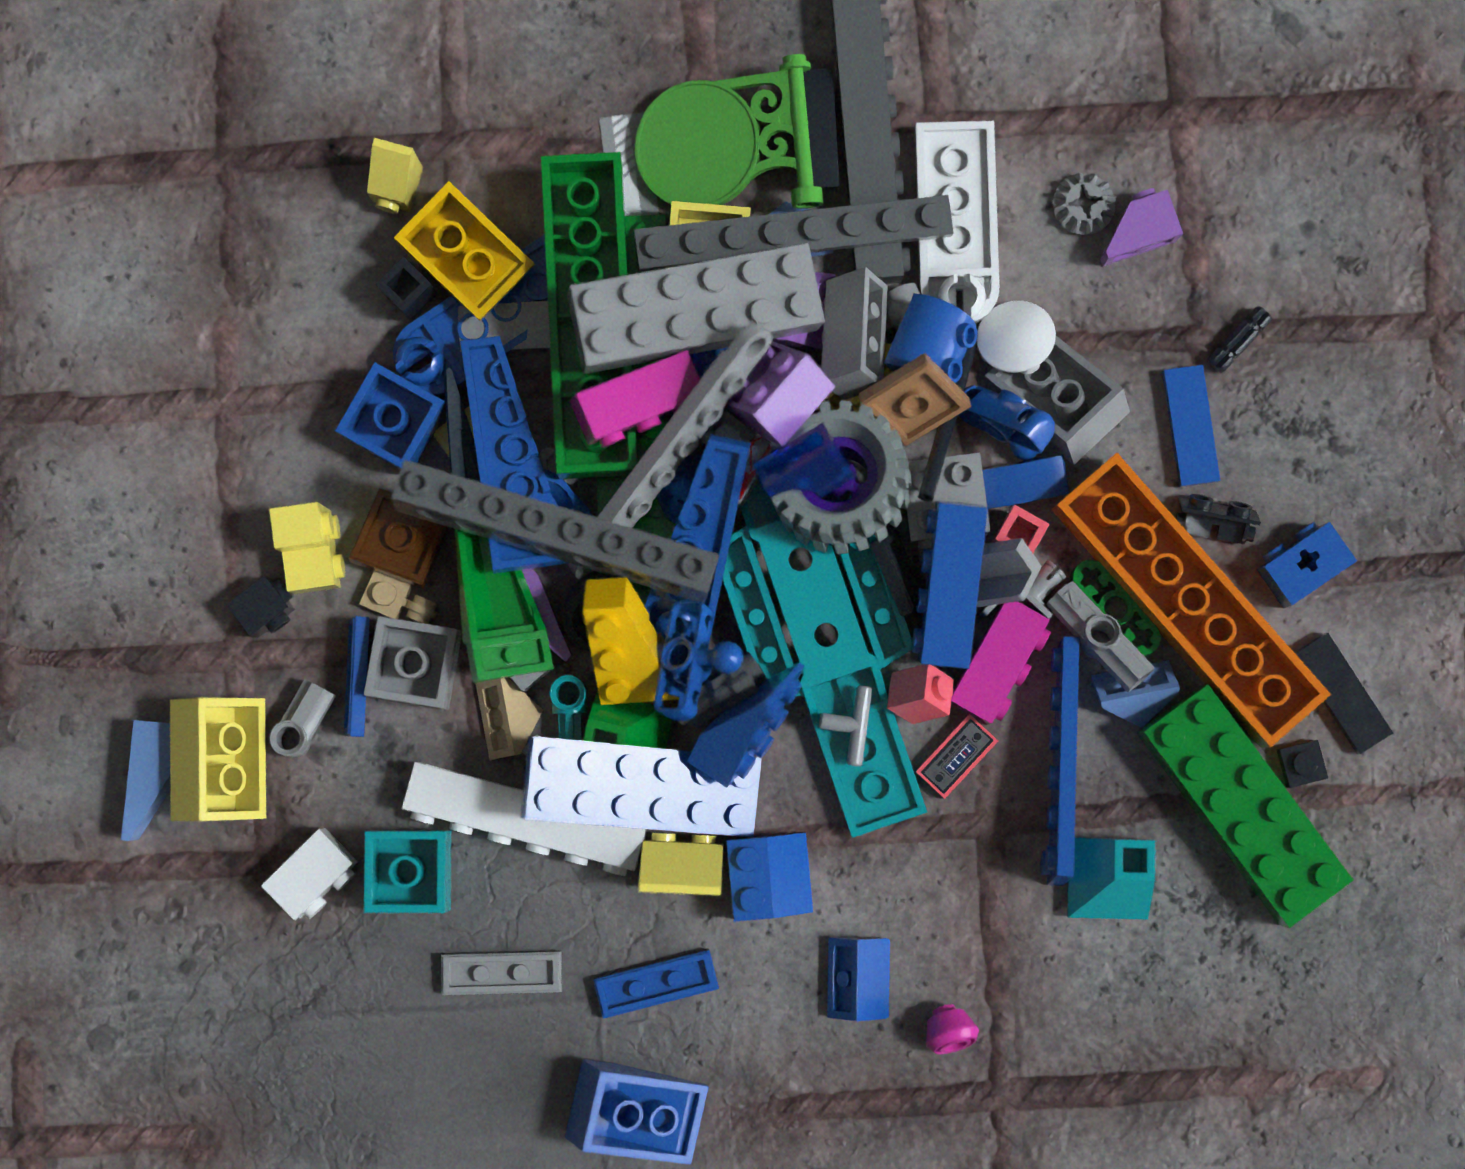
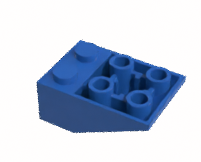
(742, 732)

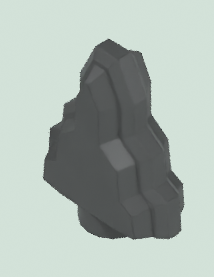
(724, 690)

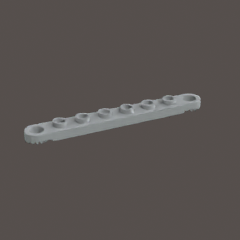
(684, 430)

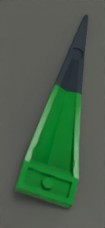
(497, 609)

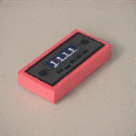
(956, 756)

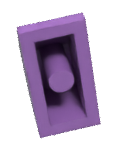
(1144, 226)

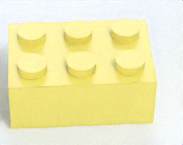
(217, 759)

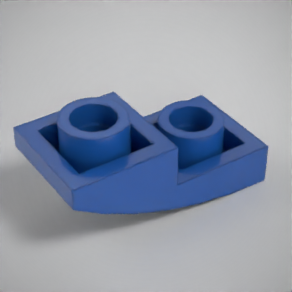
(1025, 481)

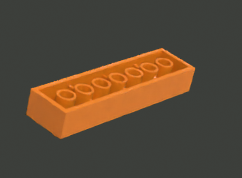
(1191, 602)

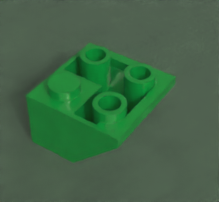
(627, 724)

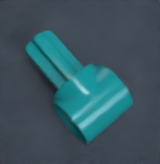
(569, 715)

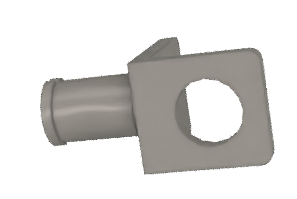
(1039, 591)

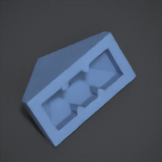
(1142, 702)

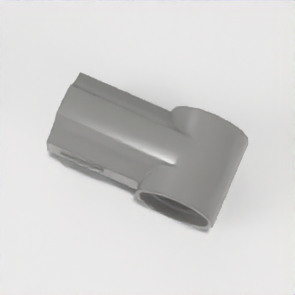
(305, 716)

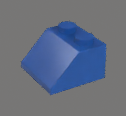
(769, 876)

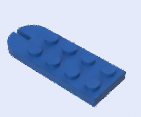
(439, 329)

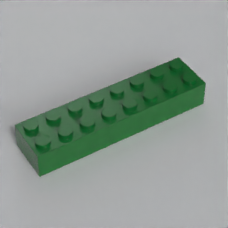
(582, 246)

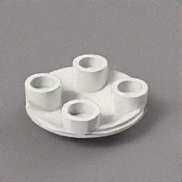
(1016, 337)

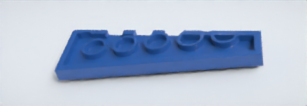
(706, 522)

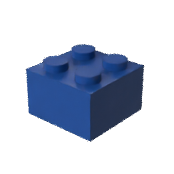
(391, 417)

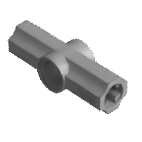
(1118, 654)

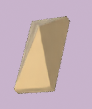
(506, 716)

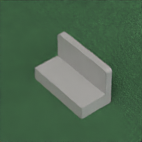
(1006, 572)

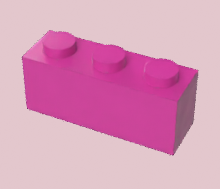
(634, 399)
(1000, 662)

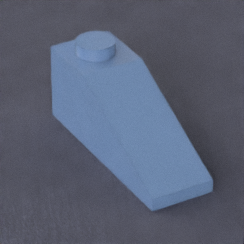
(147, 776)

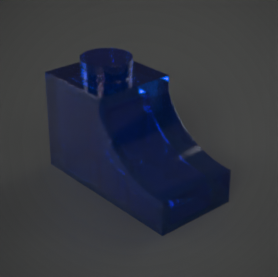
(805, 463)

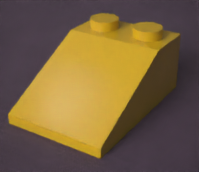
(463, 251)

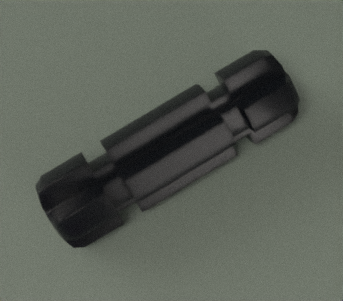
(1239, 339)

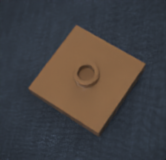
(916, 398)

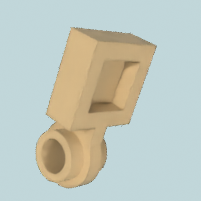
(390, 595)

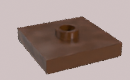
(398, 542)

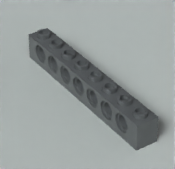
(554, 531)

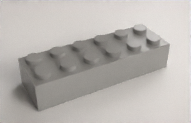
(693, 307)

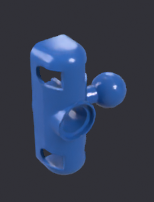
(1009, 420)
(688, 660)

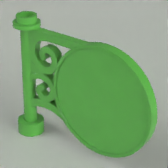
(707, 141)

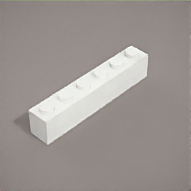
(497, 809)

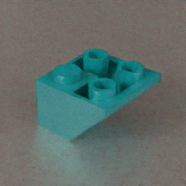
(1112, 878)

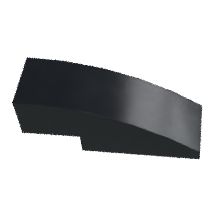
(822, 126)

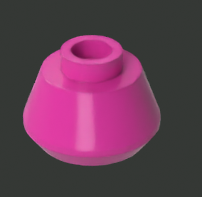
(950, 1030)

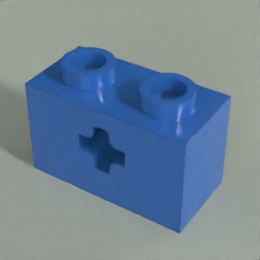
(1328, 558)

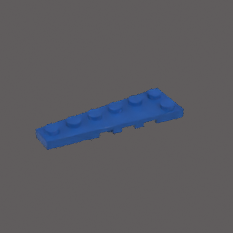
(503, 441)
(1058, 858)

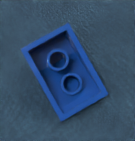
(635, 1113)

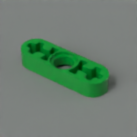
(1102, 580)

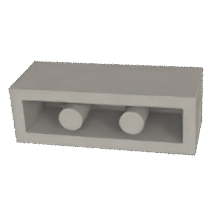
(854, 332)

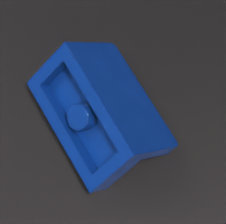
(858, 978)

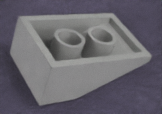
(1074, 393)

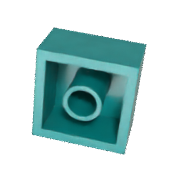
(407, 871)

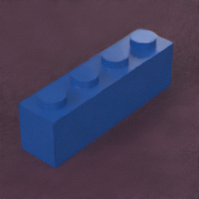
(951, 584)

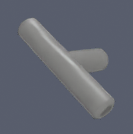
(854, 725)

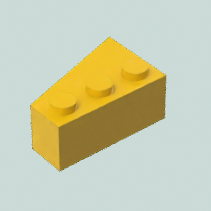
(622, 643)

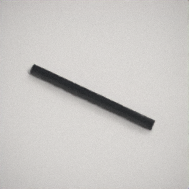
(942, 439)

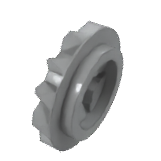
(1073, 217)

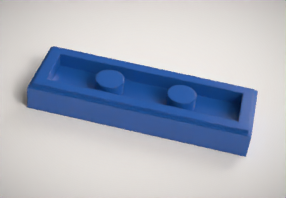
(1191, 426)
(356, 676)
(656, 983)

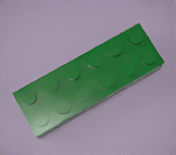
(1245, 806)

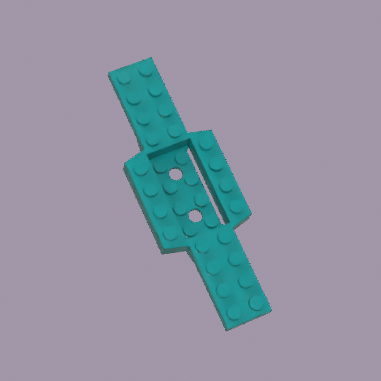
(885, 783)

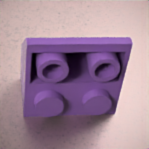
(780, 393)

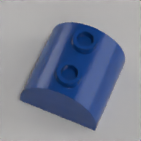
(933, 329)

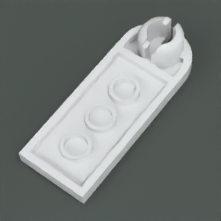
(960, 163)

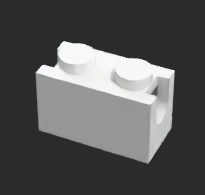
(310, 875)

